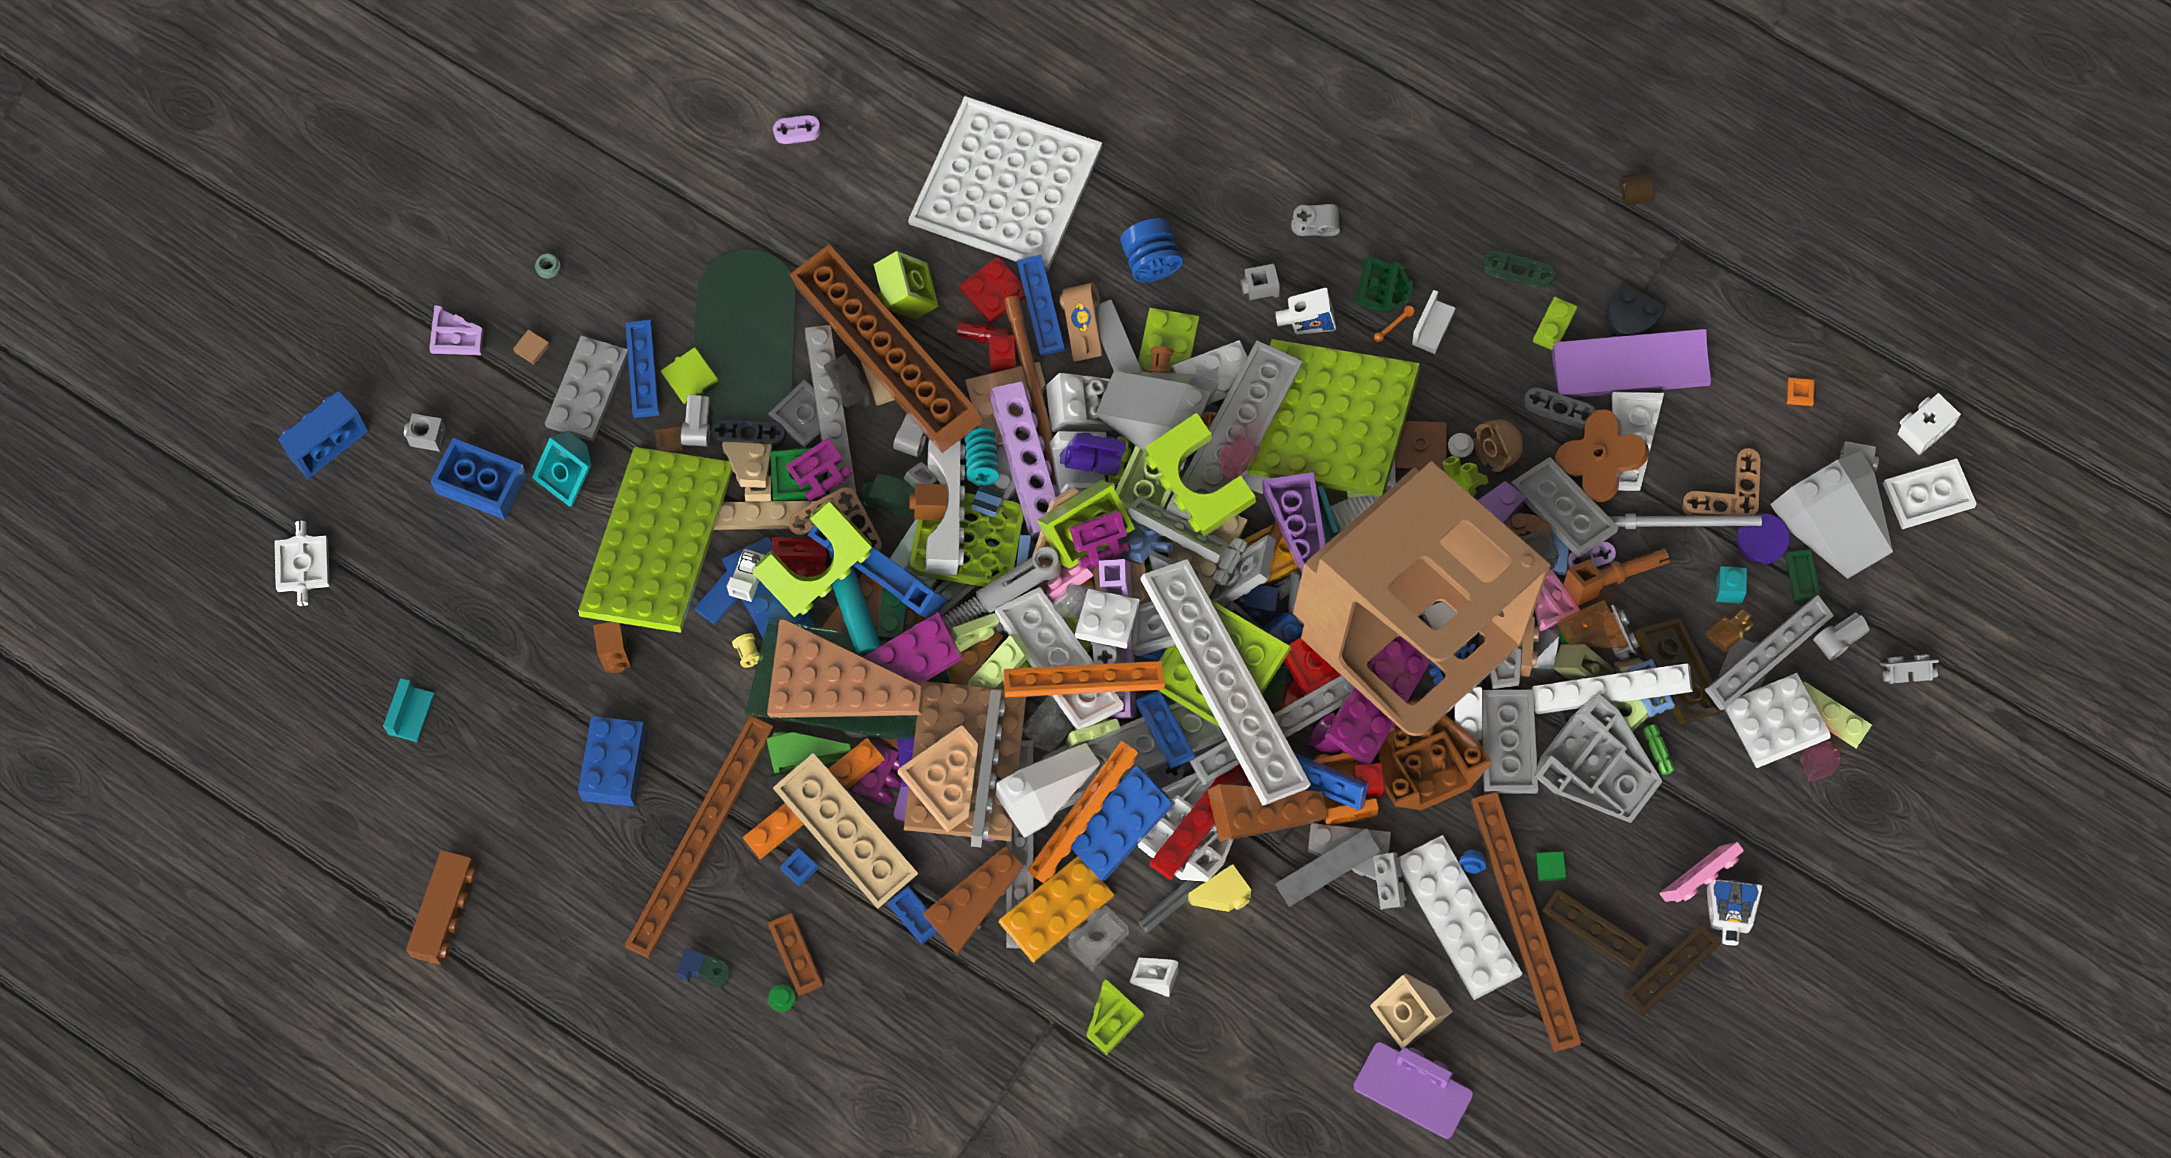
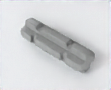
(1229, 561)

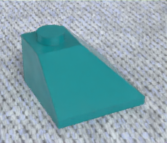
(563, 466)

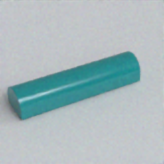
(856, 614)

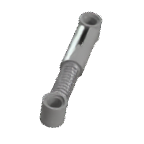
(1007, 587)

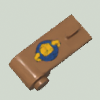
(1082, 320)

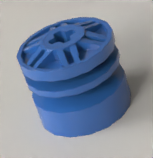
(1151, 250)

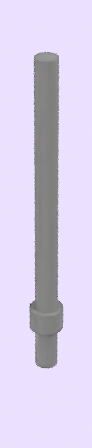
(1631, 521)

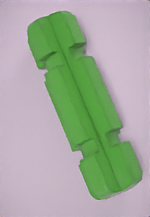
(1658, 749)

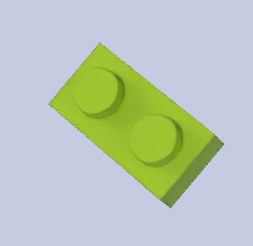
(1555, 323)

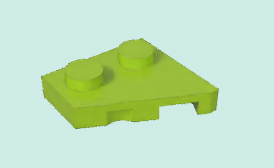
(1112, 1018)

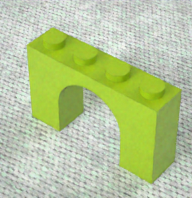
(1205, 510)
(799, 591)

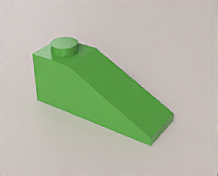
(792, 748)

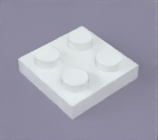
(1107, 618)

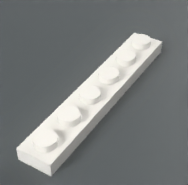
(1613, 688)

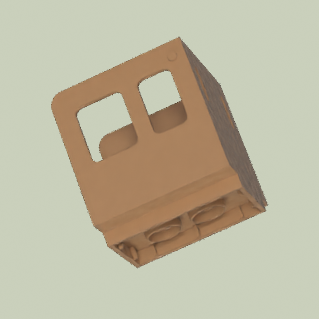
(1395, 561)

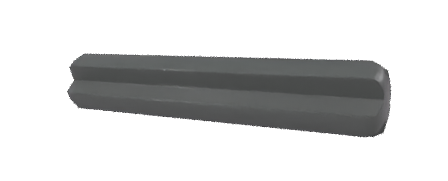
(1168, 905)

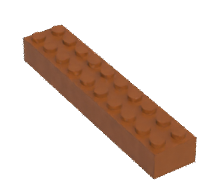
(886, 348)

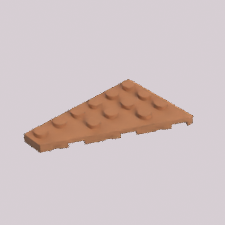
(829, 681)

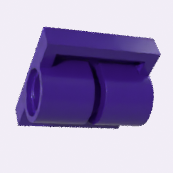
(1094, 454)

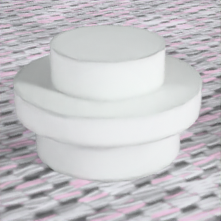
(1460, 445)

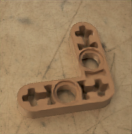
(835, 497)
(1733, 501)

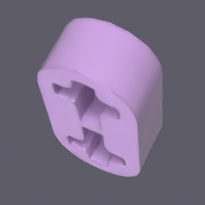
(796, 129)
(1598, 562)

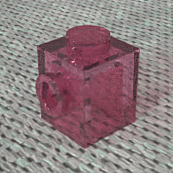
(1238, 457)
(1820, 761)

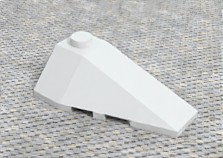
(1043, 788)

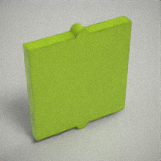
(689, 375)

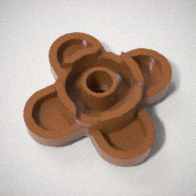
(1602, 455)

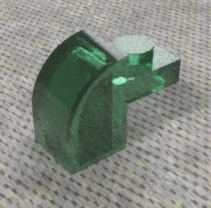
(887, 493)

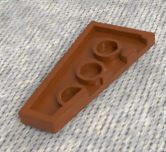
(966, 905)

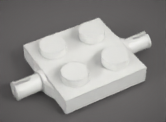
(301, 563)

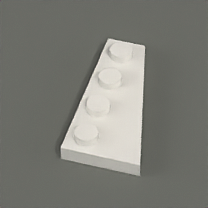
(1637, 416)

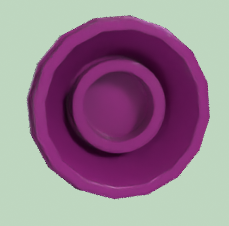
(1317, 737)

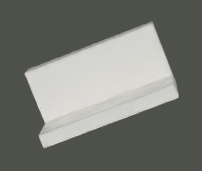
(1432, 324)

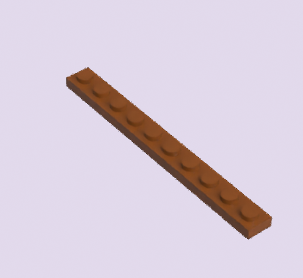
(699, 837)
(1525, 922)

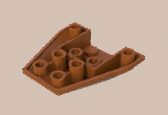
(1431, 765)

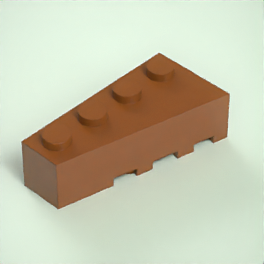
(1241, 813)

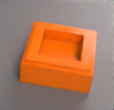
(1800, 391)

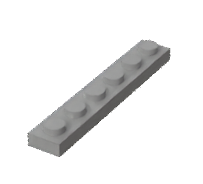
(1769, 652)
(986, 778)

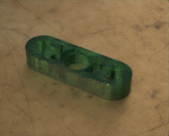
(1533, 281)

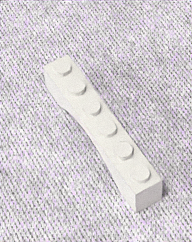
(943, 544)

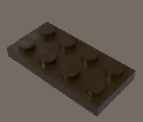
(1671, 645)

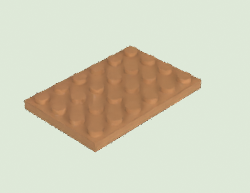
(943, 711)

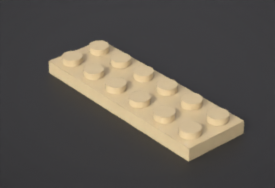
(845, 830)

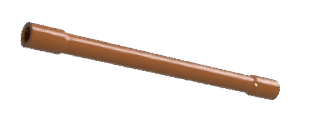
(1016, 319)

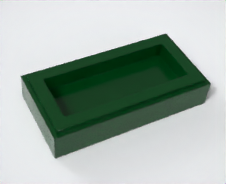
(1802, 575)

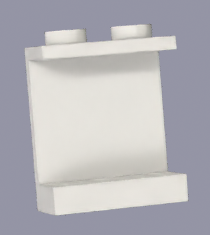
(1071, 478)

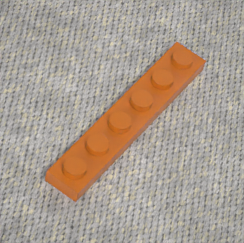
(1083, 679)
(1077, 819)
(784, 821)

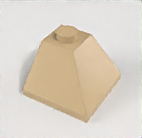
(1410, 1009)

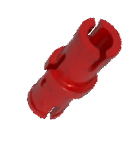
(979, 332)

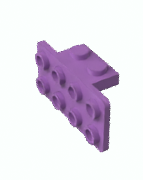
(1414, 1088)

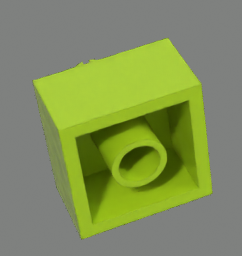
(905, 285)

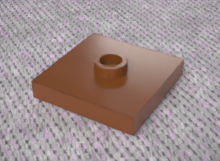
(1420, 445)

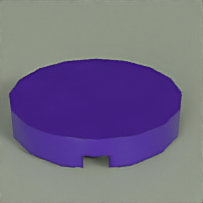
(1764, 542)

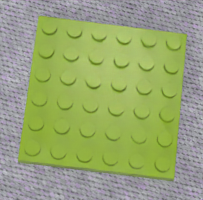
(1339, 419)

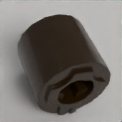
(1636, 188)

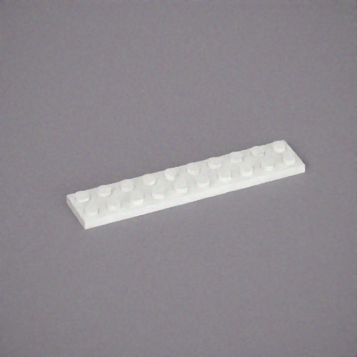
(1225, 682)

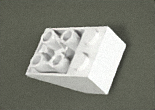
(1074, 403)

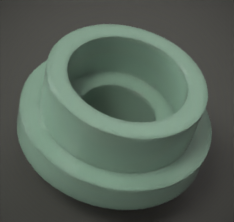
(544, 260)

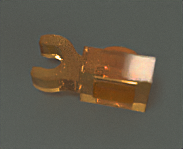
(1727, 632)

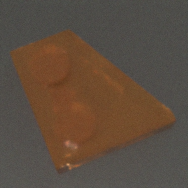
(1593, 627)

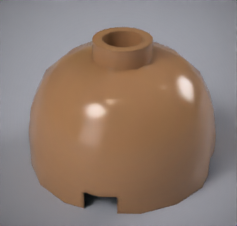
(1498, 444)

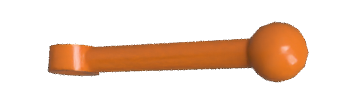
(1408, 312)

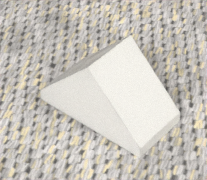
(1155, 975)

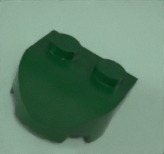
(1383, 285)

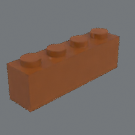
(441, 907)

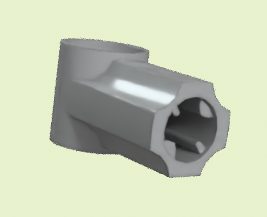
(696, 428)
(1836, 639)

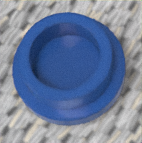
(1473, 861)

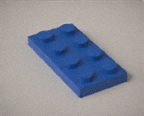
(764, 603)
(1122, 822)

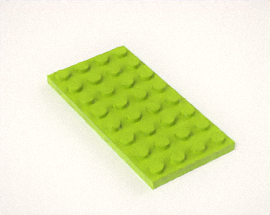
(656, 539)

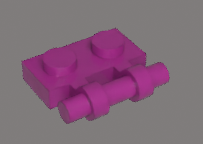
(814, 464)
(1096, 532)

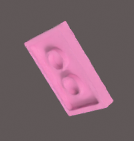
(1702, 872)

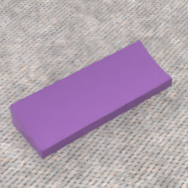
(1631, 363)

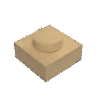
(758, 494)

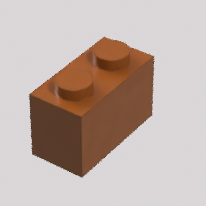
(612, 647)

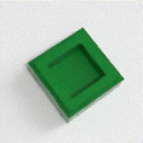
(1550, 866)

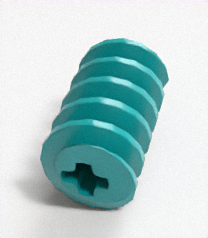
(981, 456)

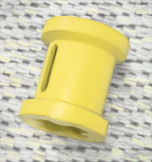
(747, 650)

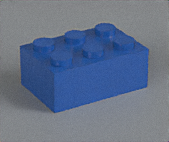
(323, 434)
(478, 478)
(612, 761)

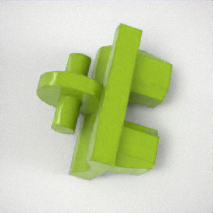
(1465, 475)

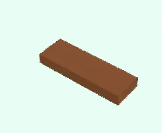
(795, 954)

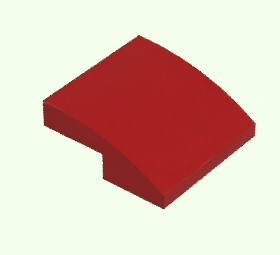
(801, 555)

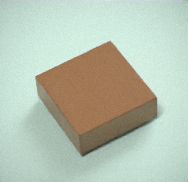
(531, 347)

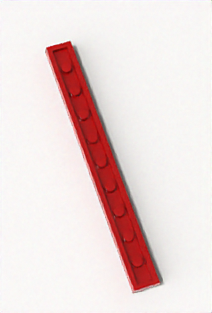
(1201, 818)

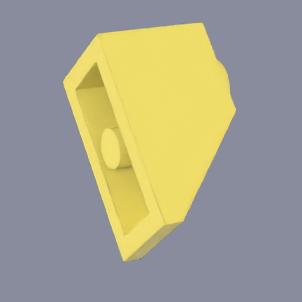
(1222, 892)

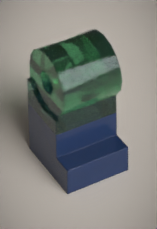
(703, 967)

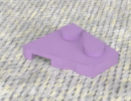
(454, 335)

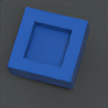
(799, 867)

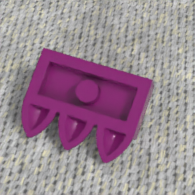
(874, 782)

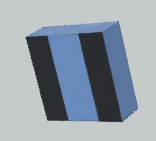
(987, 501)

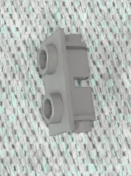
(1622, 620)
(1920, 667)
(1389, 888)

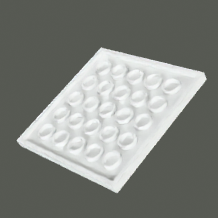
(1005, 183)

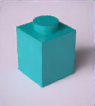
(1731, 584)

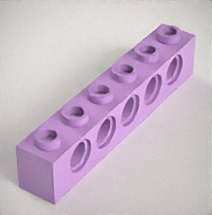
(1016, 396)

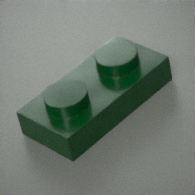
(891, 616)

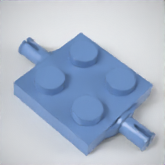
(1142, 541)

